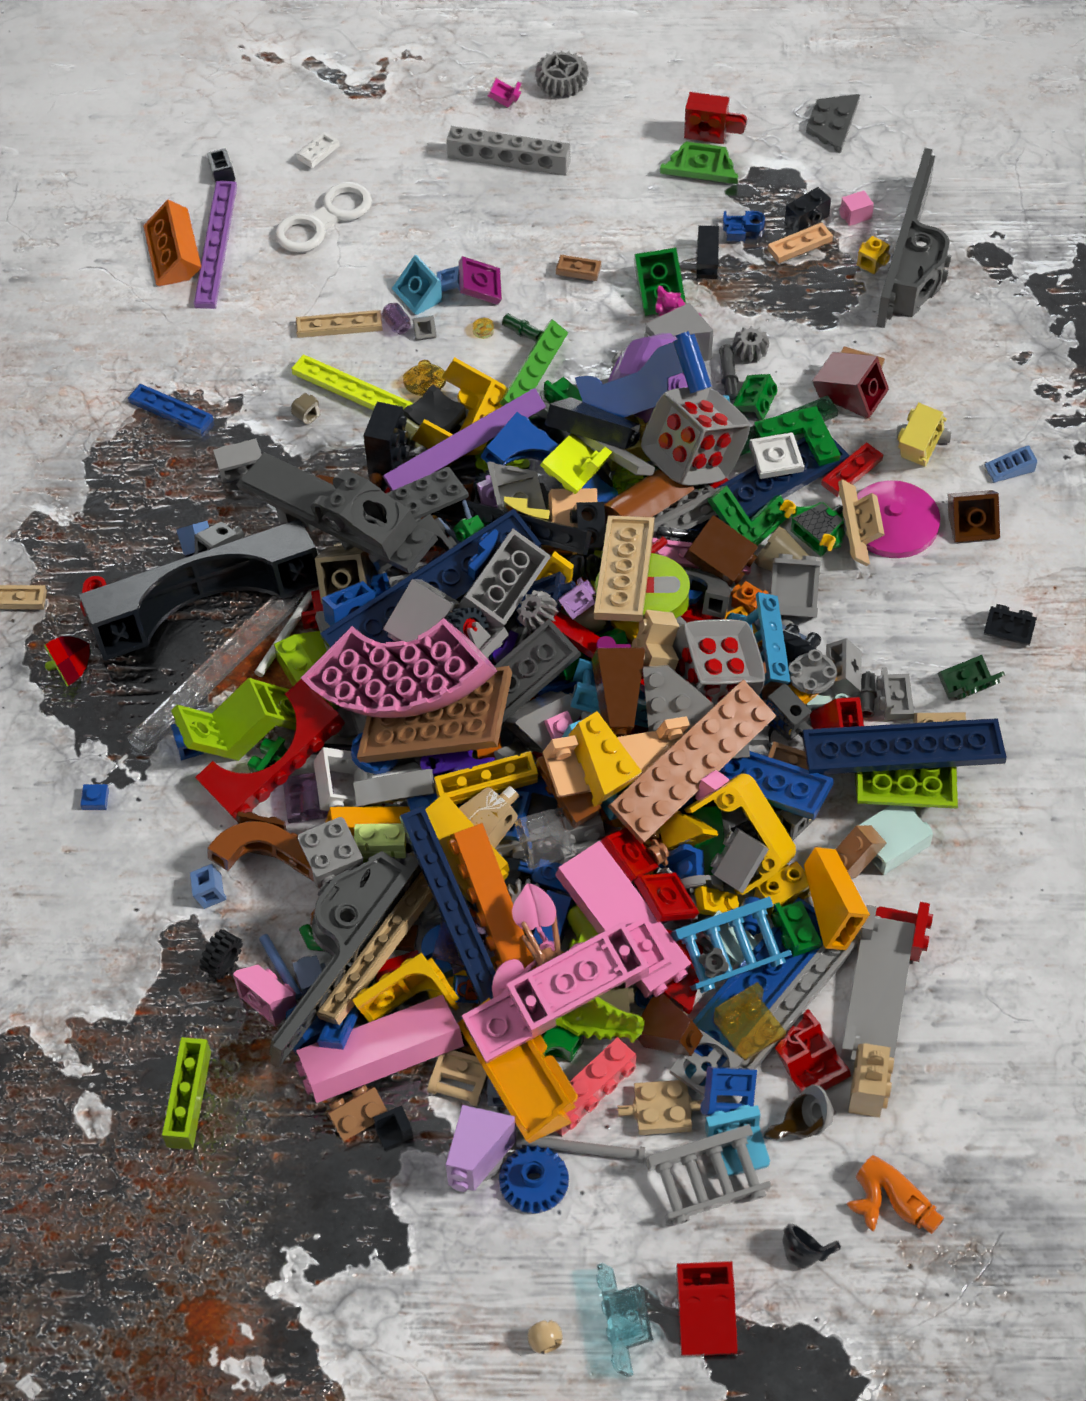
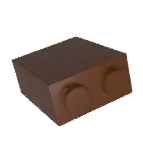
(722, 551)

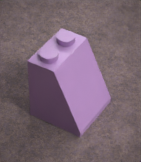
(478, 1146)

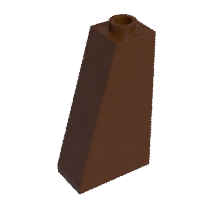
(618, 686)

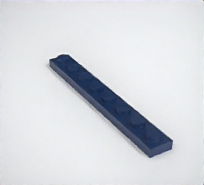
(450, 902)

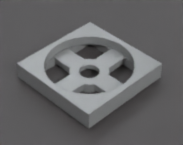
(718, 1050)

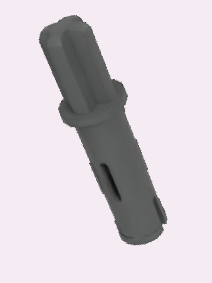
(729, 377)

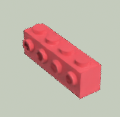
(600, 1079)

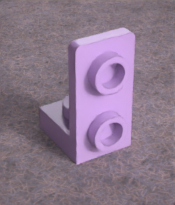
(578, 598)

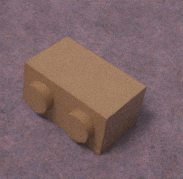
(860, 848)

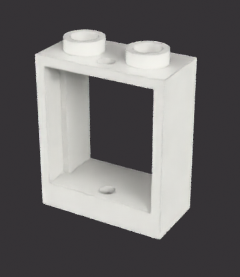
(332, 760)

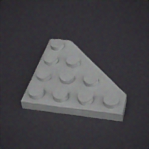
(674, 697)

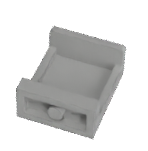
(796, 585)

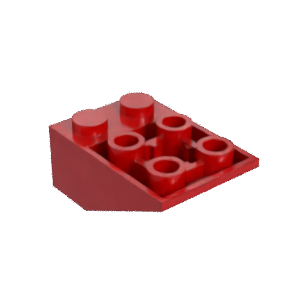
(706, 1308)

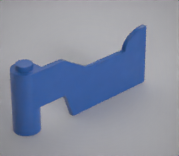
(644, 388)

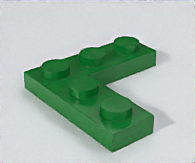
(810, 424)
(757, 527)

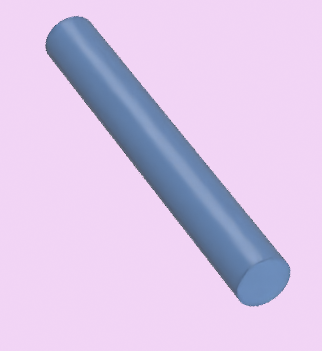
(279, 964)

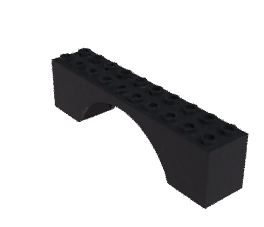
(133, 608)

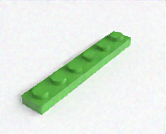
(536, 362)

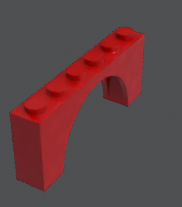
(314, 726)

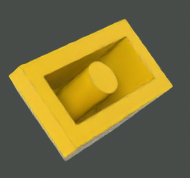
(685, 830)

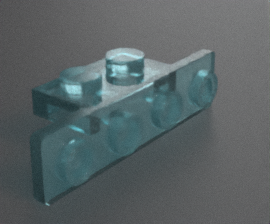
(625, 1316)

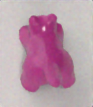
(668, 301)

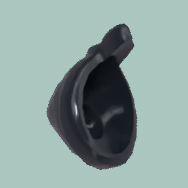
(803, 1248)

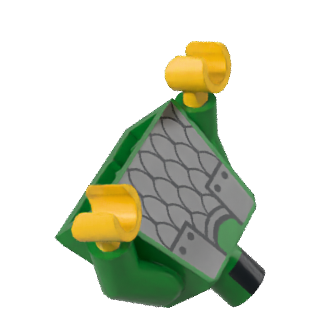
(816, 525)

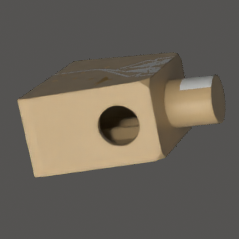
(492, 811)

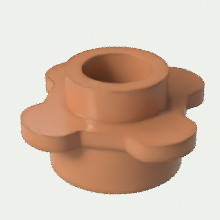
(658, 852)

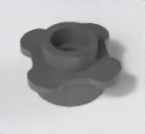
(718, 957)

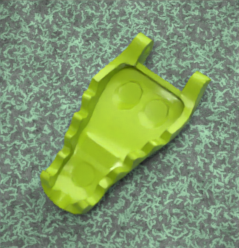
(602, 1020)

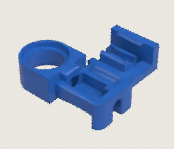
(738, 225)

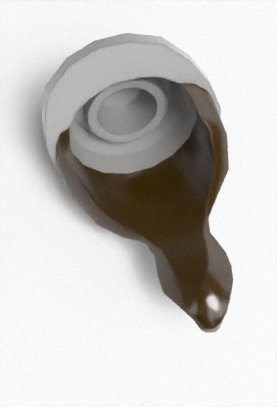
(805, 1117)

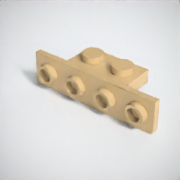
(861, 519)

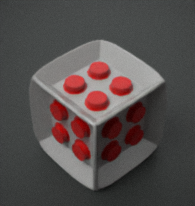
(695, 436)
(718, 656)

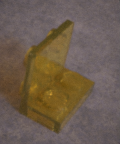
(748, 1022)

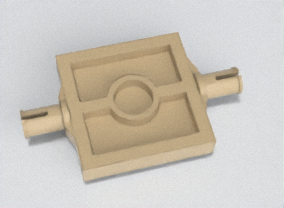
(661, 1107)

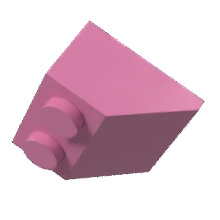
(265, 993)

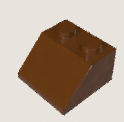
(974, 515)

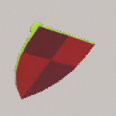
(68, 656)

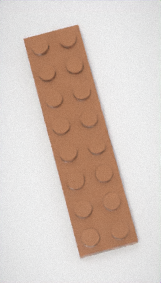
(702, 749)

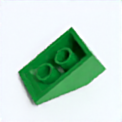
(656, 270)

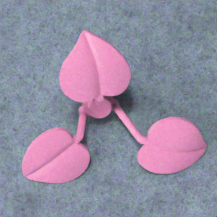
(536, 910)

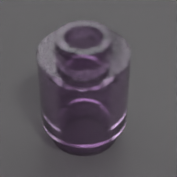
(396, 318)

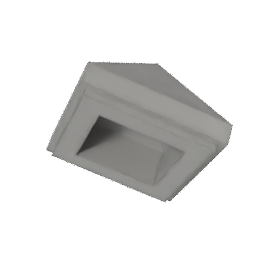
(424, 327)

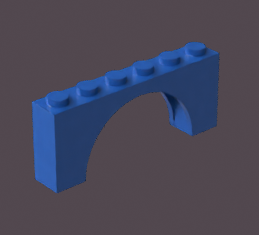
(525, 441)

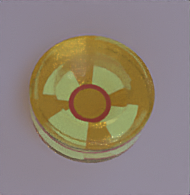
(483, 328)

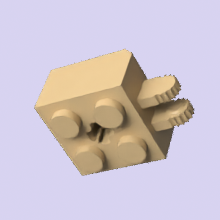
(871, 1080)

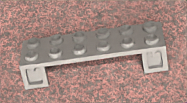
(878, 984)

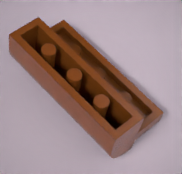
(647, 497)

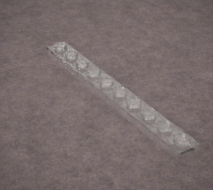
(214, 670)

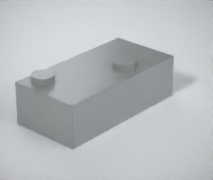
(505, 579)

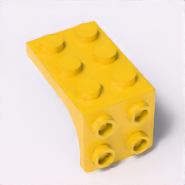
(394, 988)

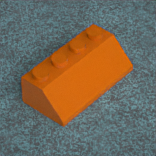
(172, 244)

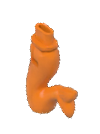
(902, 1194)

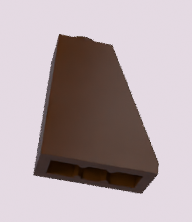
(668, 1028)

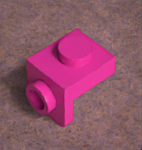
(504, 93)

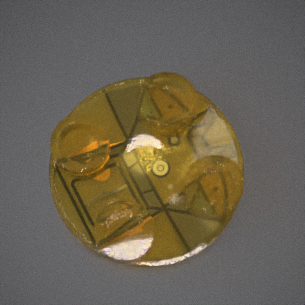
(423, 376)

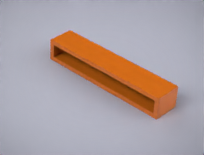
(490, 895)

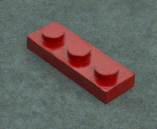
(852, 468)

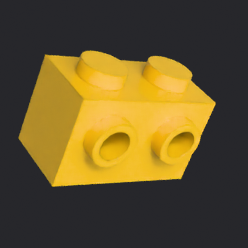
(784, 886)

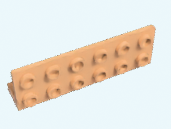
(642, 747)

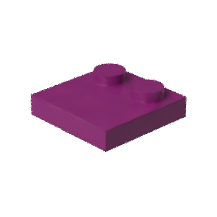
(480, 280)

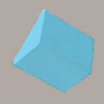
(418, 286)

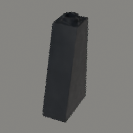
(592, 423)

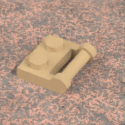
(461, 1068)

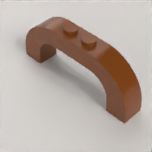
(263, 837)

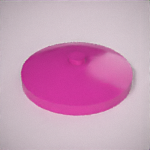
(907, 517)

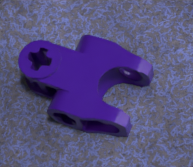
(451, 762)

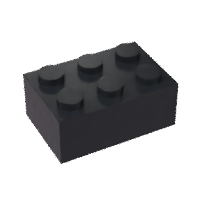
(385, 439)

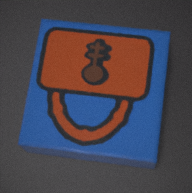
(464, 989)

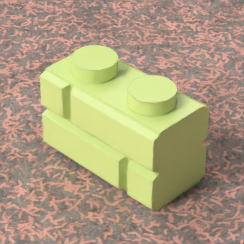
(381, 837)

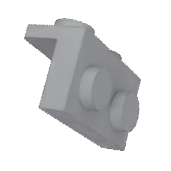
(896, 695)

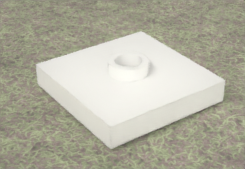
(776, 455)

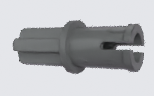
(867, 694)

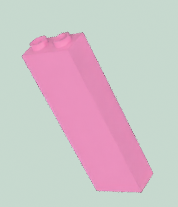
(609, 899)
(380, 1049)

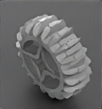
(561, 73)

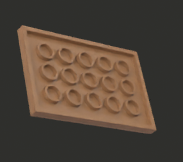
(459, 727)

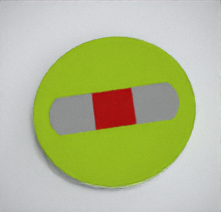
(666, 586)

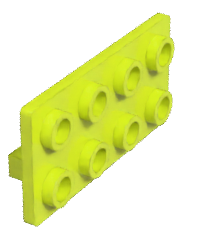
(574, 463)

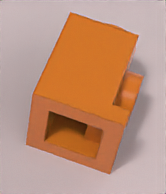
(745, 596)

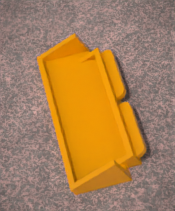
(529, 1086)

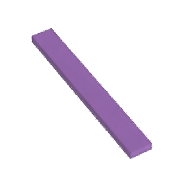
(215, 245)
(463, 441)

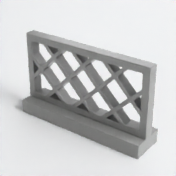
(687, 511)

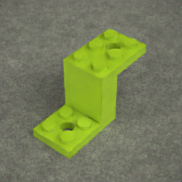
(238, 721)

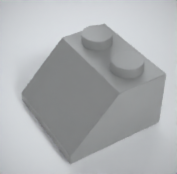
(738, 859)

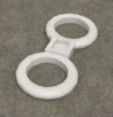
(323, 217)

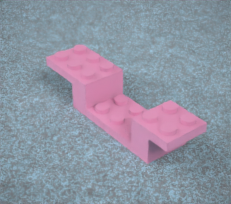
(565, 984)

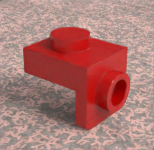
(308, 617)

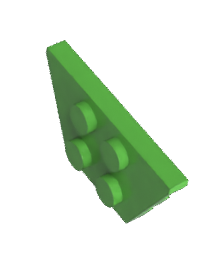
(701, 162)

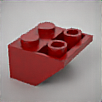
(838, 713)

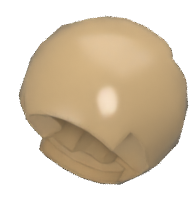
(545, 1336)

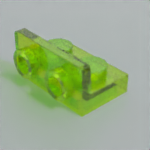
(623, 477)

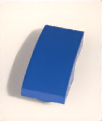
(486, 549)

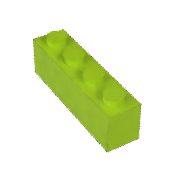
(186, 1093)

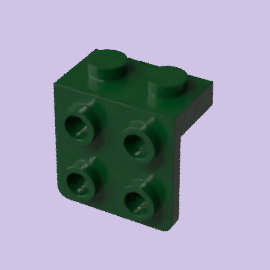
(968, 678)

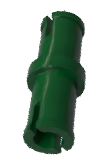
(521, 327)

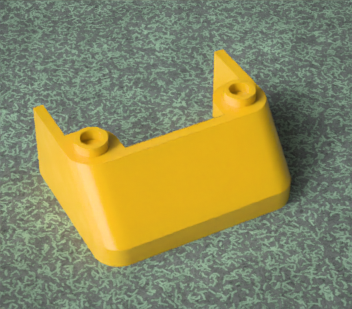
(477, 393)
(745, 793)

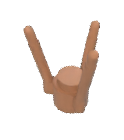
(546, 954)

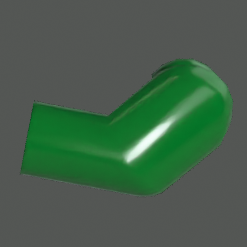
(306, 934)

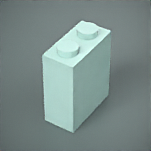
(903, 833)

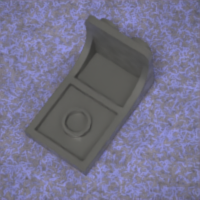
(429, 524)

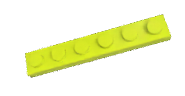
(344, 384)

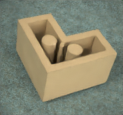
(657, 636)

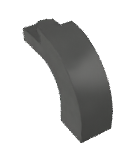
(715, 592)

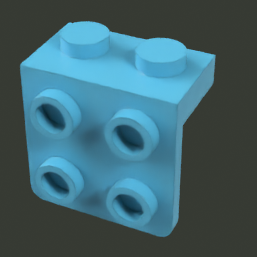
(743, 1115)

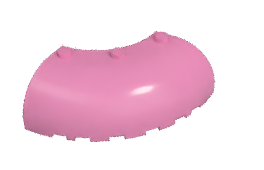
(401, 675)

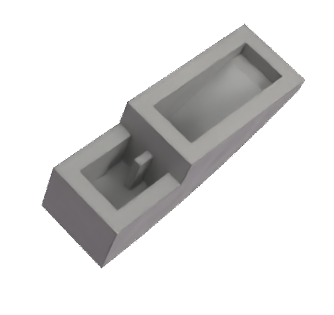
(394, 788)

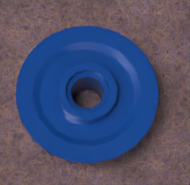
(537, 1194)

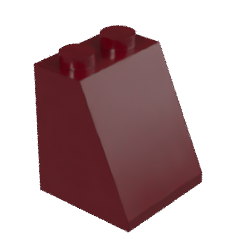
(852, 382)

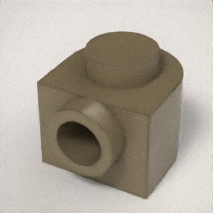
(305, 408)

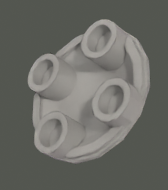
(812, 672)

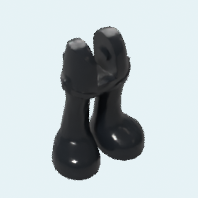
(588, 563)

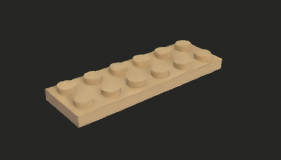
(624, 568)

